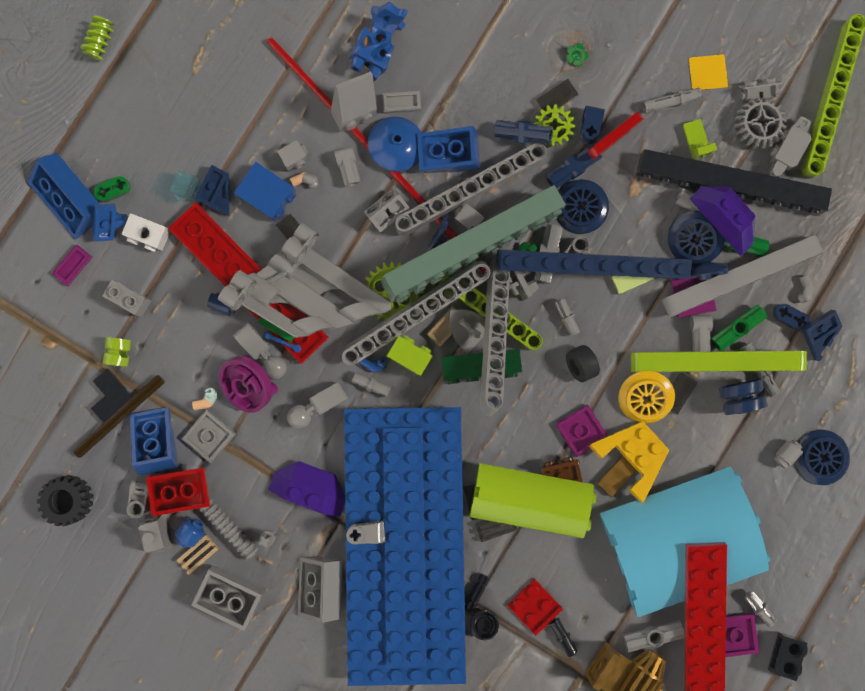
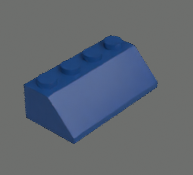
(63, 194)

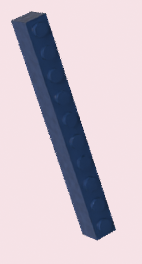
(593, 264)

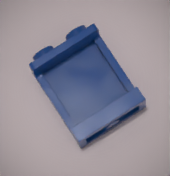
(265, 191)

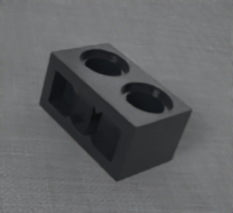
(782, 655)

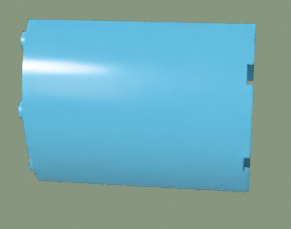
(654, 535)

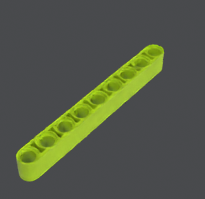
(839, 89)
(719, 361)

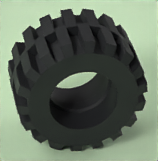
(49, 500)

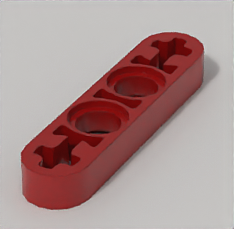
(615, 135)

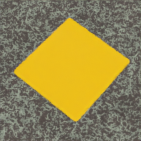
(708, 72)

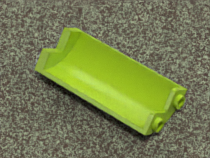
(532, 501)

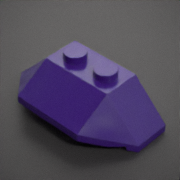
(727, 215)
(309, 488)

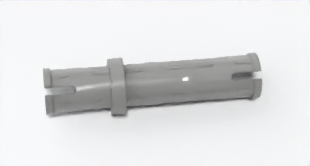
(678, 98)
(767, 380)

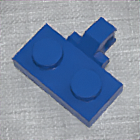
(107, 221)

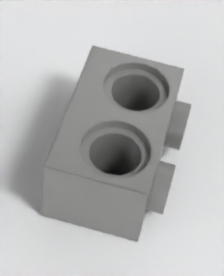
(386, 210)
(126, 298)

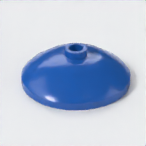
(391, 154)

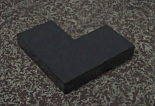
(115, 395)

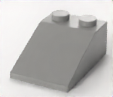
(354, 102)

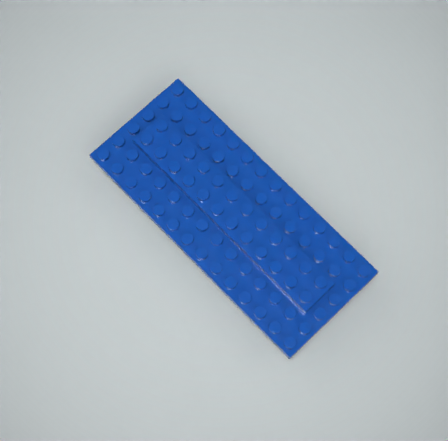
(410, 588)

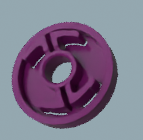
(247, 371)

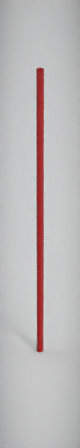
(356, 132)

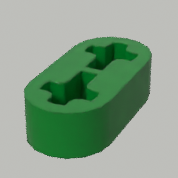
(110, 185)

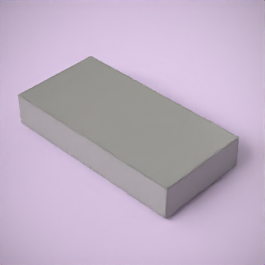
(401, 102)

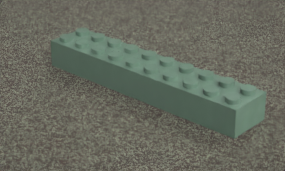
(472, 244)

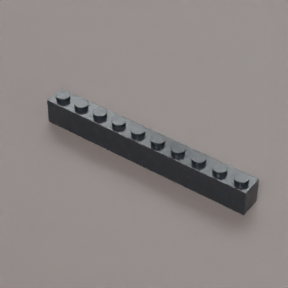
(746, 184)

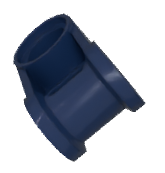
(592, 122)

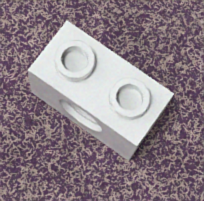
(137, 225)

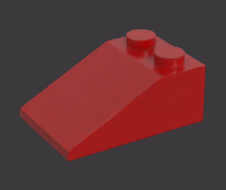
(178, 491)

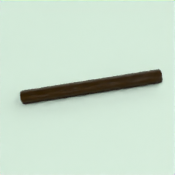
(118, 416)

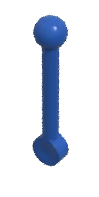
(297, 348)

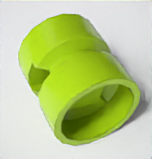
(116, 351)

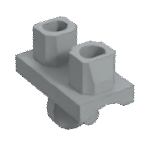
(519, 286)

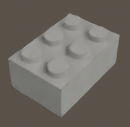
(228, 598)

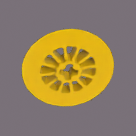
(644, 378)

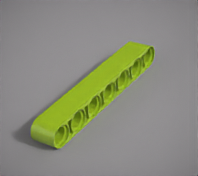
(511, 320)

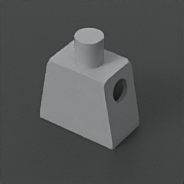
(155, 534)

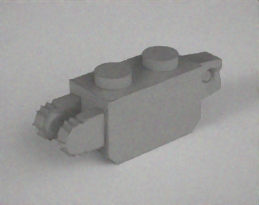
(790, 148)

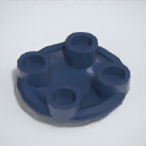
(707, 269)

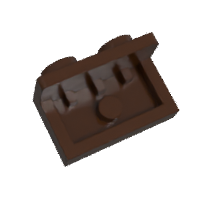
(568, 469)

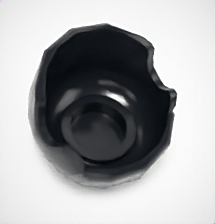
(484, 625)

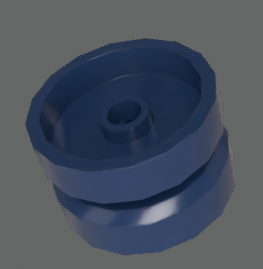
(743, 399)

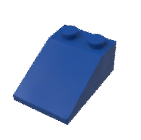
(449, 150)
(152, 441)

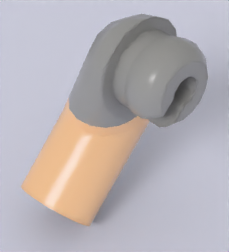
(305, 177)

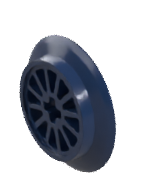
(598, 218)
(674, 241)
(803, 461)

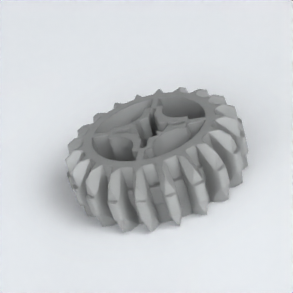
(760, 107)

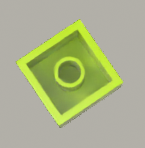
(409, 355)

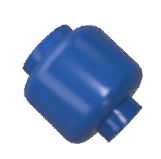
(189, 532)

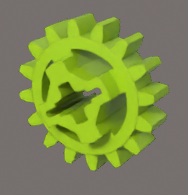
(563, 125)

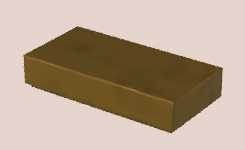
(616, 476)

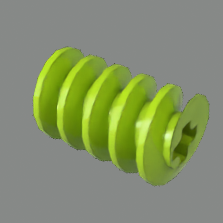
(96, 37)

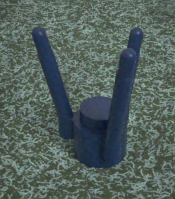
(438, 238)

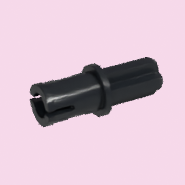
(563, 637)

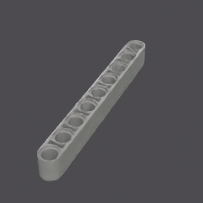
(475, 181)
(742, 276)
(411, 321)
(494, 339)

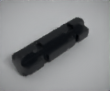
(477, 592)

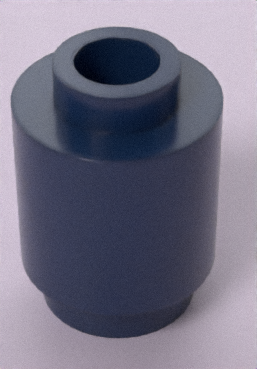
(218, 306)

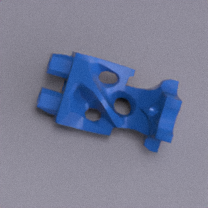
(384, 22)

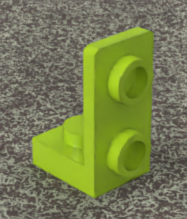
(697, 140)

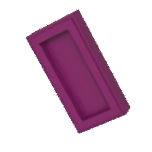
(72, 265)

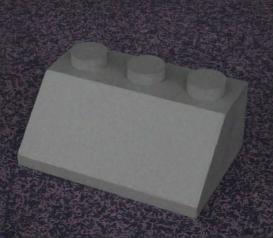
(320, 588)

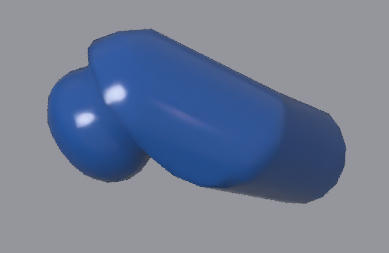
(375, 365)

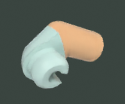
(207, 401)

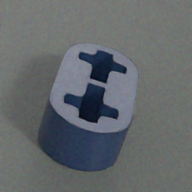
(793, 313)

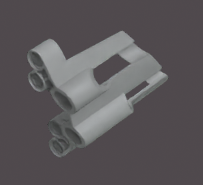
(299, 278)

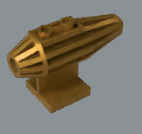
(617, 673)

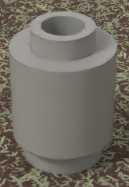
(788, 454)

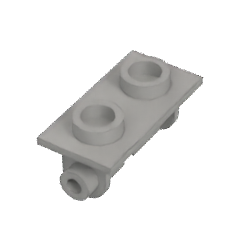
(768, 88)

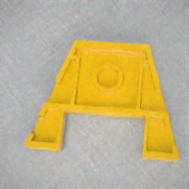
(642, 451)

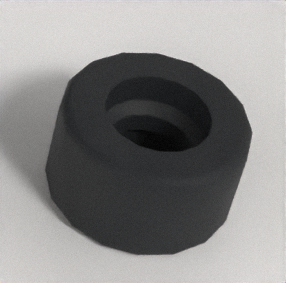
(582, 363)

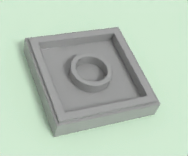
(208, 436)

